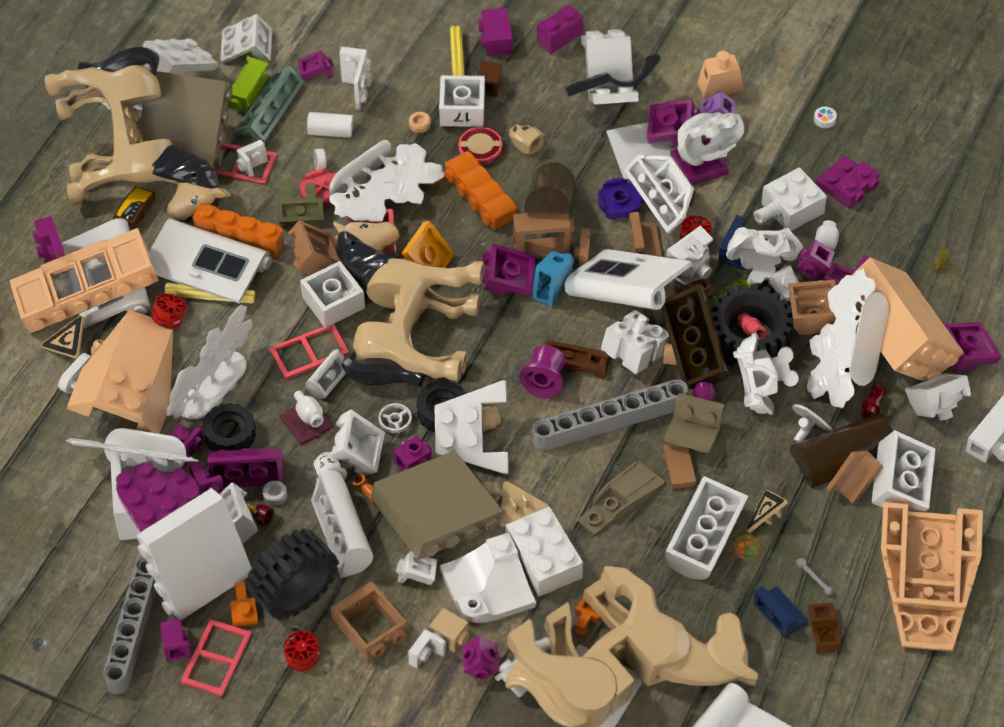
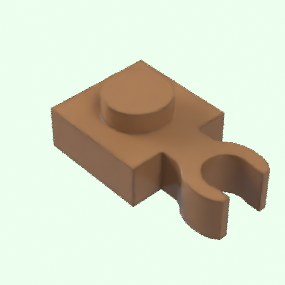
(582, 251)

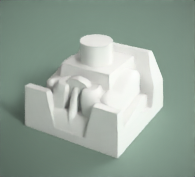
(694, 249)
(938, 395)
(358, 443)
(239, 511)

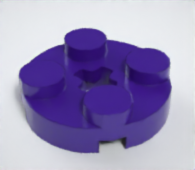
(619, 208)

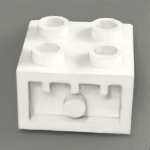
(248, 35)
(355, 70)

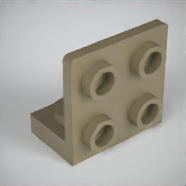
(695, 423)

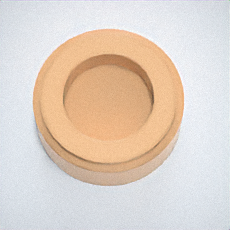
(419, 122)

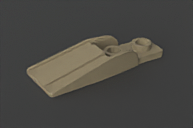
(620, 497)

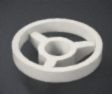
(388, 418)

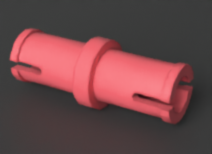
(751, 325)

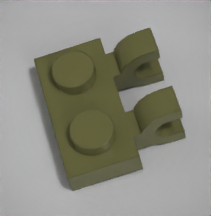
(305, 210)

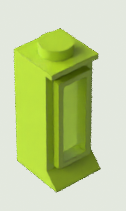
(249, 84)

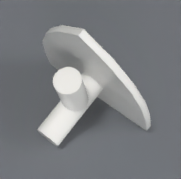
(807, 422)

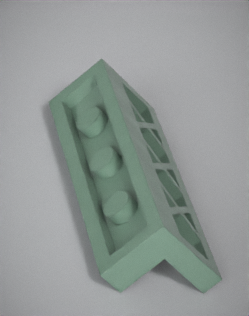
(270, 104)

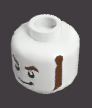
(327, 462)

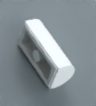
(330, 124)
(326, 376)

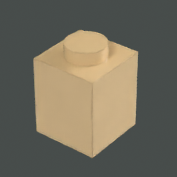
(451, 628)

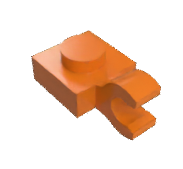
(243, 609)
(586, 615)

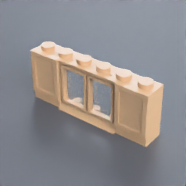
(83, 280)

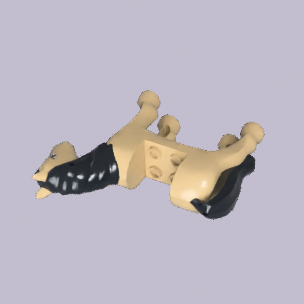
(123, 83)
(386, 349)

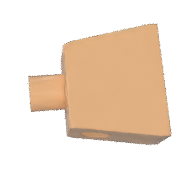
(720, 74)

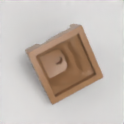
(313, 248)
(811, 306)

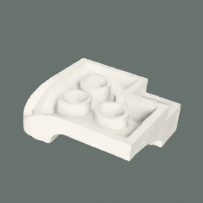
(489, 582)

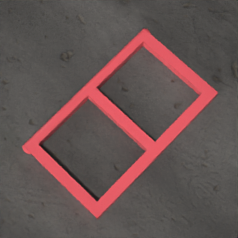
(234, 174)
(316, 363)
(200, 652)

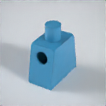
(551, 276)

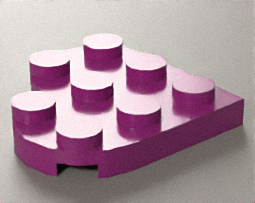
(153, 495)

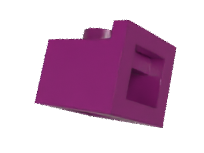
(175, 640)

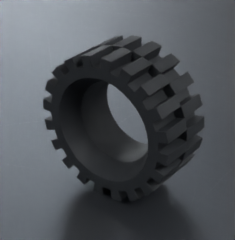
(757, 304)
(292, 573)

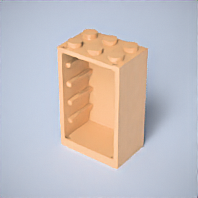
(914, 335)

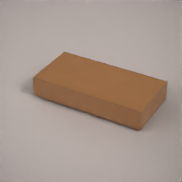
(679, 466)

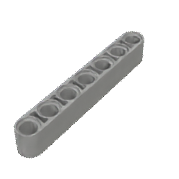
(607, 415)
(130, 624)

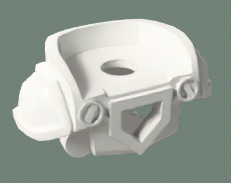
(722, 130)
(763, 255)
(762, 373)

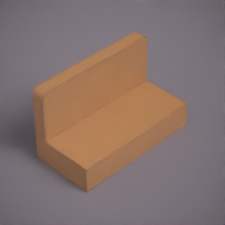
(644, 236)
(855, 475)

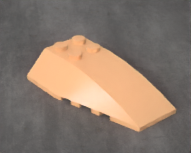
(129, 374)
(930, 571)

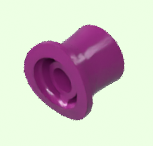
(543, 373)

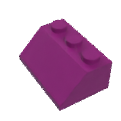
(247, 466)

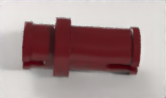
(872, 405)

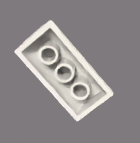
(341, 523)
(704, 529)

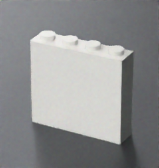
(194, 554)

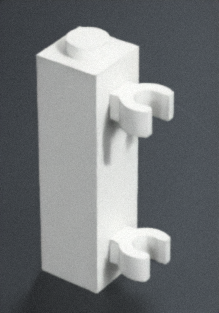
(989, 435)

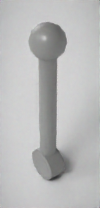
(801, 563)

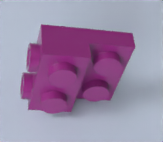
(667, 119)
(848, 181)
(48, 240)
(508, 270)
(974, 343)

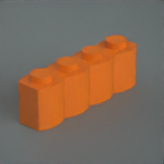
(480, 190)
(242, 229)

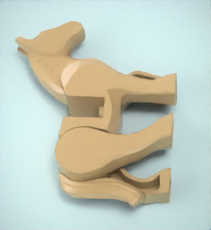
(658, 648)

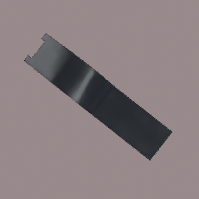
(597, 80)

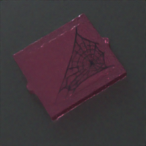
(301, 431)

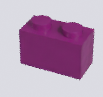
(559, 29)
(496, 31)

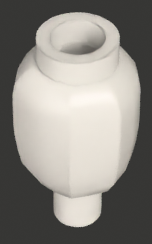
(828, 234)
(308, 409)

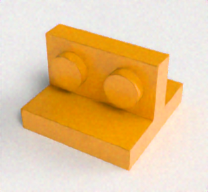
(428, 247)

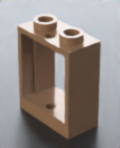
(542, 223)
(359, 602)

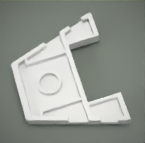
(461, 427)

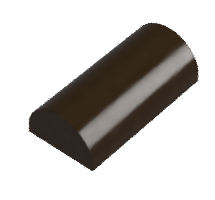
(551, 190)
(694, 337)
(826, 453)

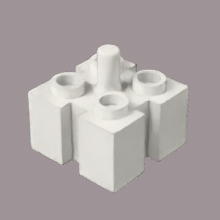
(635, 341)

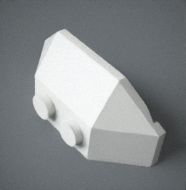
(662, 188)

